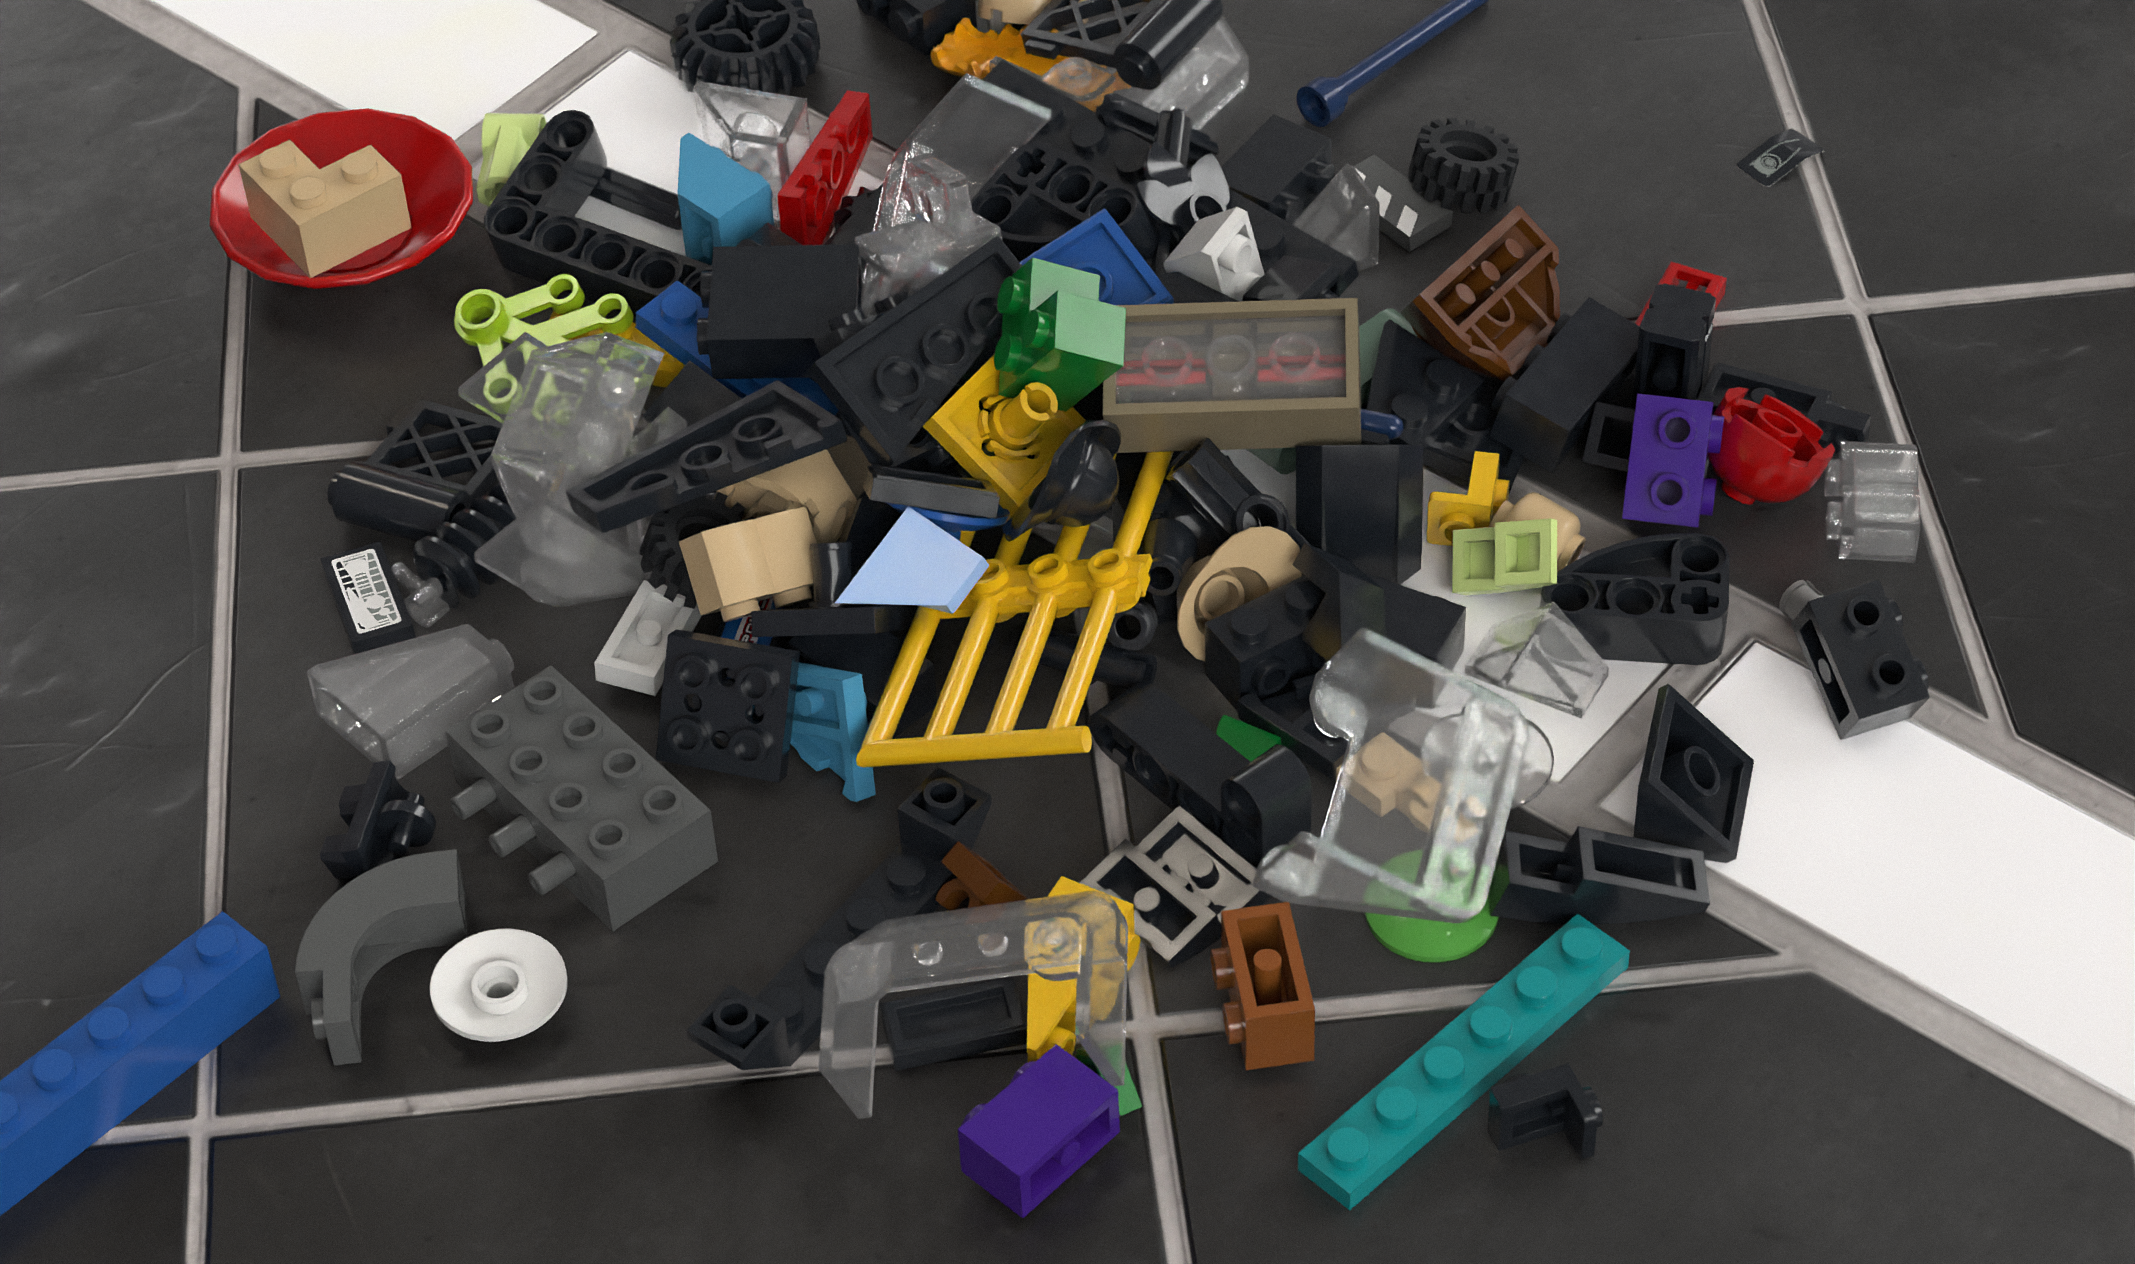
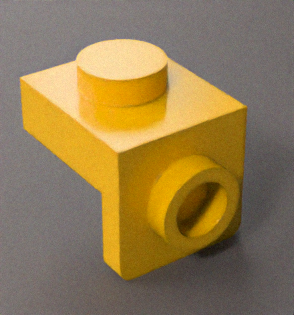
(1468, 511)

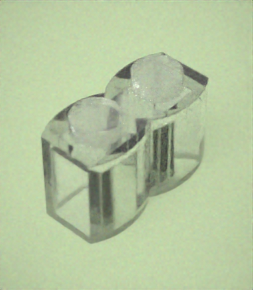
(1875, 501)

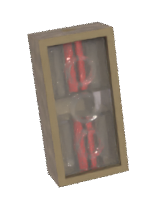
(1238, 375)

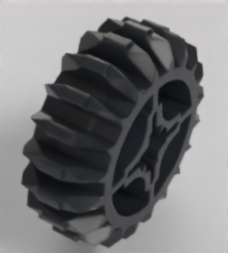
(746, 44)

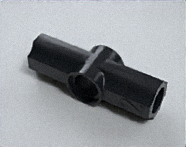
(1225, 494)

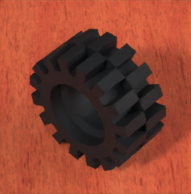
(1463, 165)
(661, 541)

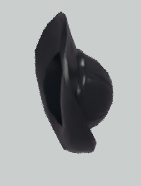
(1078, 483)

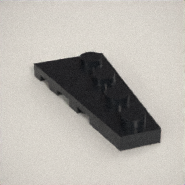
(716, 452)

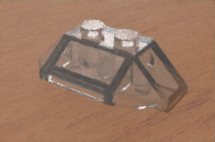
(572, 416)

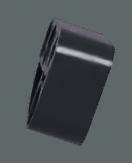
(1049, 192)
(1649, 598)

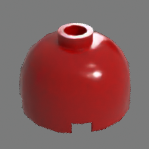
(1767, 450)

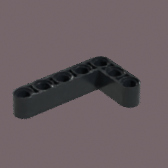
(541, 238)

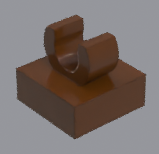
(975, 880)

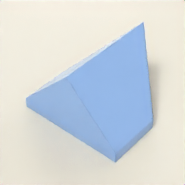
(917, 567)

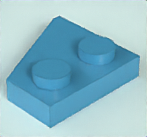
(832, 725)

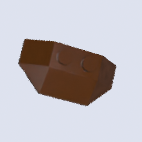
(1493, 299)

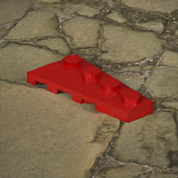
(826, 172)

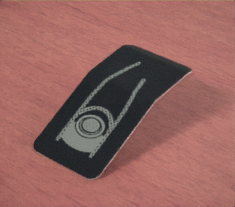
(1778, 156)

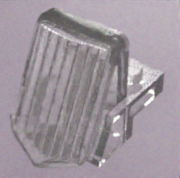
(944, 224)

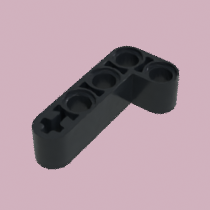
(1190, 766)

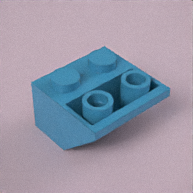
(718, 199)

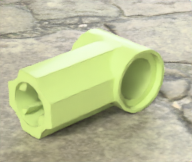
(504, 144)

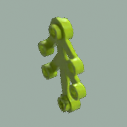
(507, 311)

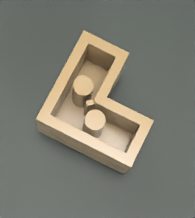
(327, 211)

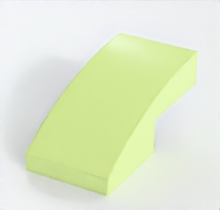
(1505, 557)

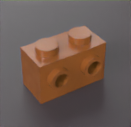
(1266, 985)

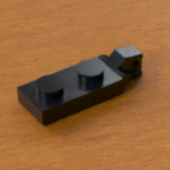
(1815, 403)

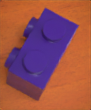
(1670, 460)
(1038, 1130)

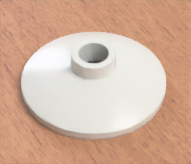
(495, 965)

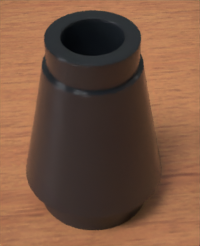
(1172, 551)

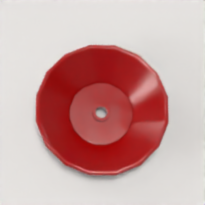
(433, 176)

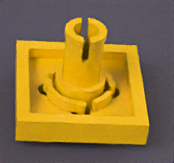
(1013, 424)

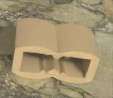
(751, 563)

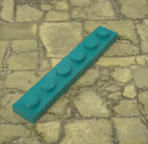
(1462, 1061)

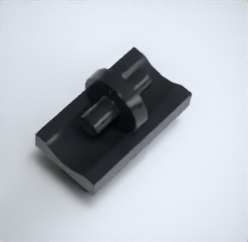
(380, 822)

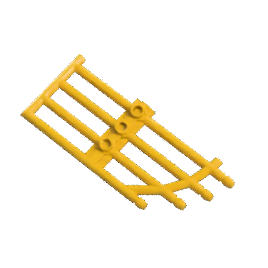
(1048, 590)

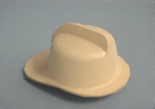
(1235, 574)

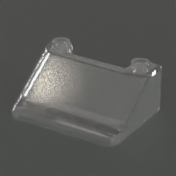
(1415, 793)

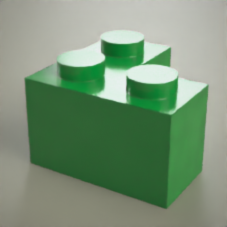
(1057, 332)

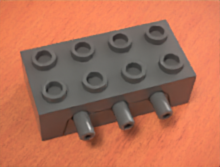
(579, 799)

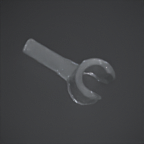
(424, 601)

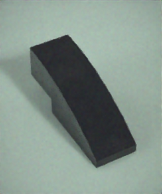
(1596, 876)

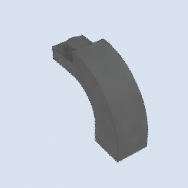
(367, 924)

